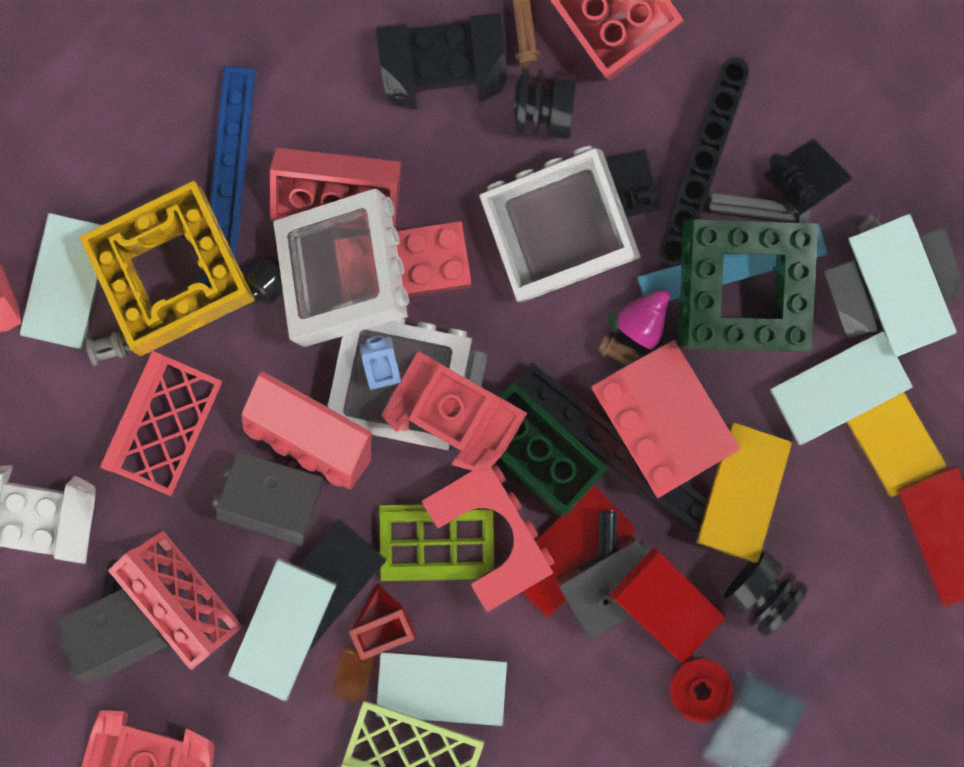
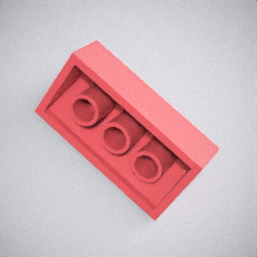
(313, 179)
(307, 431)

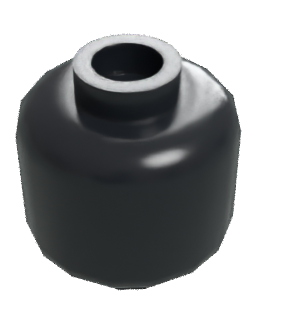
(265, 280)

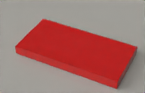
(937, 521)
(571, 543)
(667, 605)

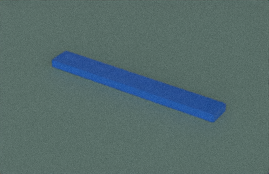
(232, 153)

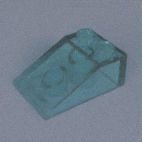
(754, 725)

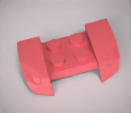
(454, 412)
(123, 745)

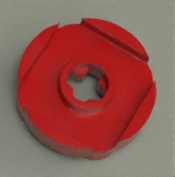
(711, 704)

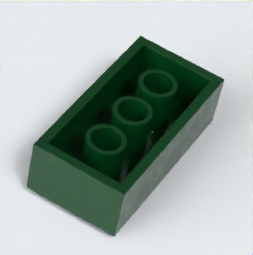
(548, 457)

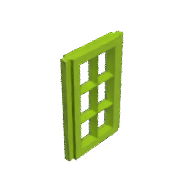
(440, 570)

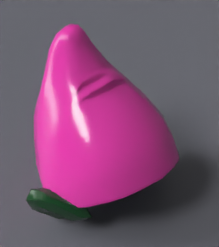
(643, 319)

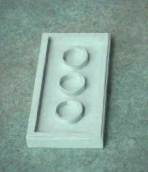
(61, 285)
(902, 285)
(841, 388)
(282, 629)
(443, 687)

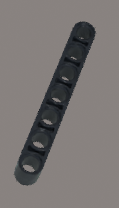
(707, 147)

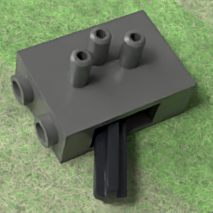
(591, 582)

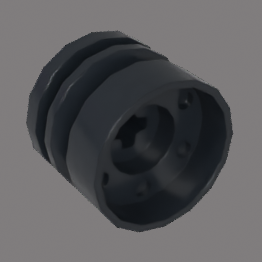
(545, 103)
(770, 597)

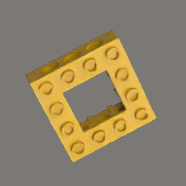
(136, 232)

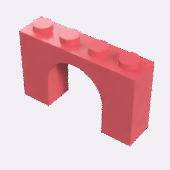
(525, 562)

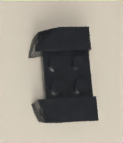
(442, 58)

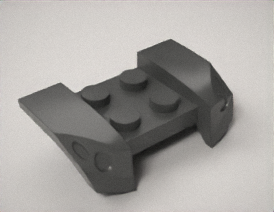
(854, 300)

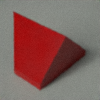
(381, 625)

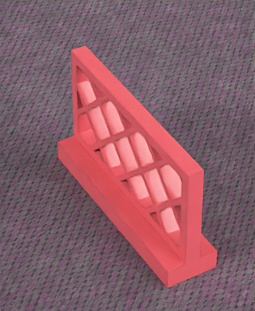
(136, 411)
(166, 608)

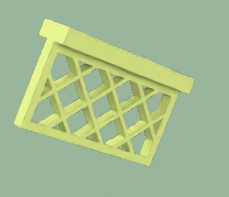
(350, 761)

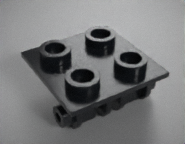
(806, 176)
(634, 182)

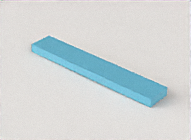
(735, 268)

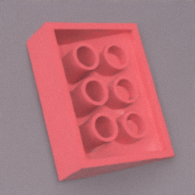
(618, 30)
(665, 418)

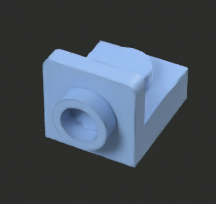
(379, 362)

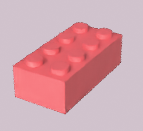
(434, 259)

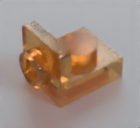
(352, 676)

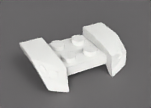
(46, 518)

